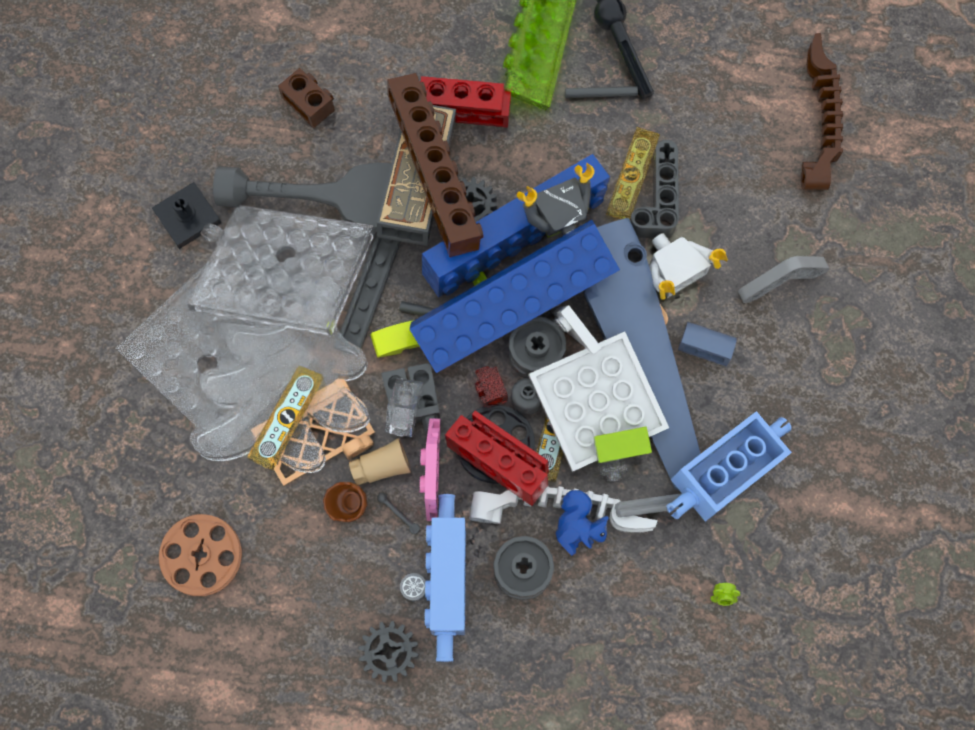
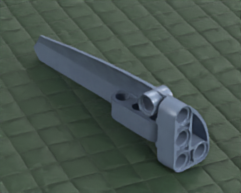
(631, 305)

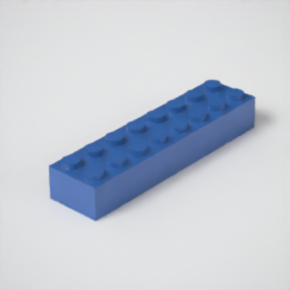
(503, 235)
(514, 296)

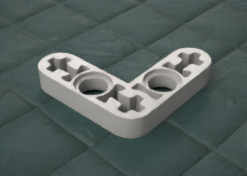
(793, 268)

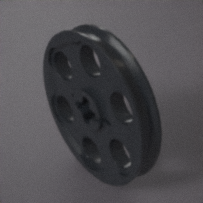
(512, 420)

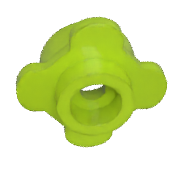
(725, 594)

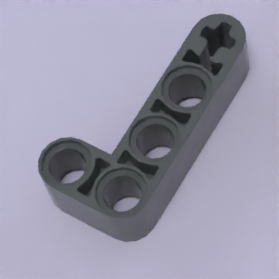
(661, 189)

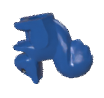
(574, 525)

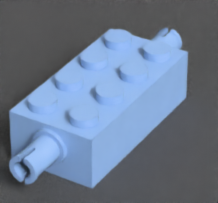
(729, 466)
(447, 581)

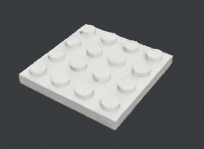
(596, 397)

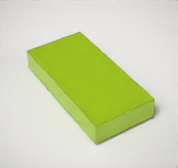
(622, 444)

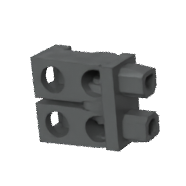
(428, 402)

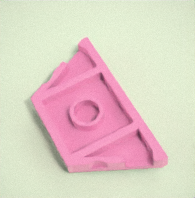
(430, 458)

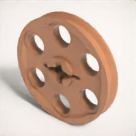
(210, 564)

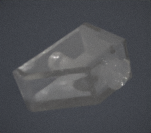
(403, 407)

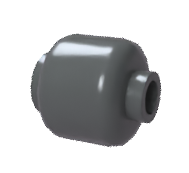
(525, 404)

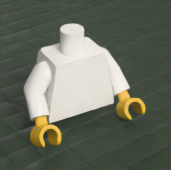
(680, 264)

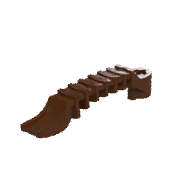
(826, 80)

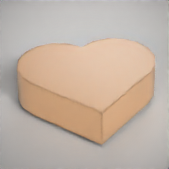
(357, 446)

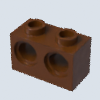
(303, 100)

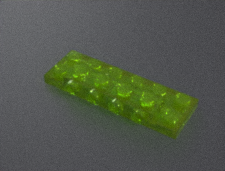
(537, 50)

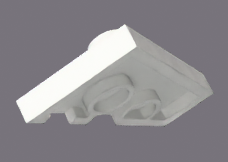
(570, 323)

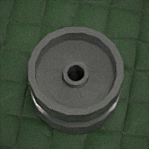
(539, 334)
(526, 552)

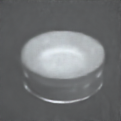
(212, 233)

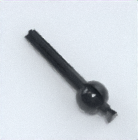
(611, 16)

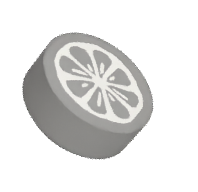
(413, 587)

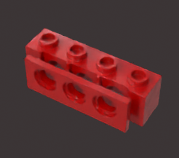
(474, 100)
(499, 456)

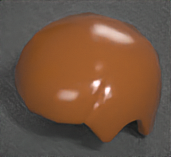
(345, 502)

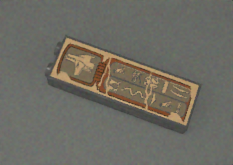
(404, 207)

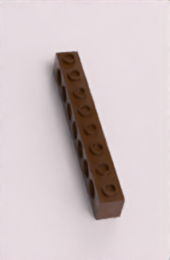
(434, 165)

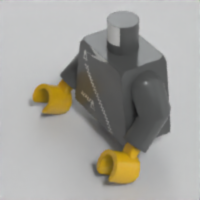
(561, 205)

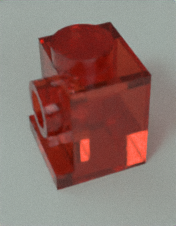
(490, 386)

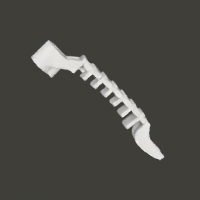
(489, 508)

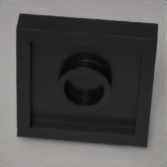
(185, 215)

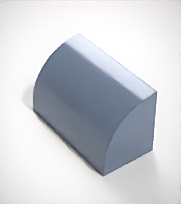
(707, 344)

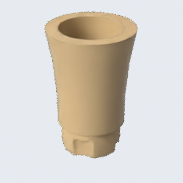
(380, 463)

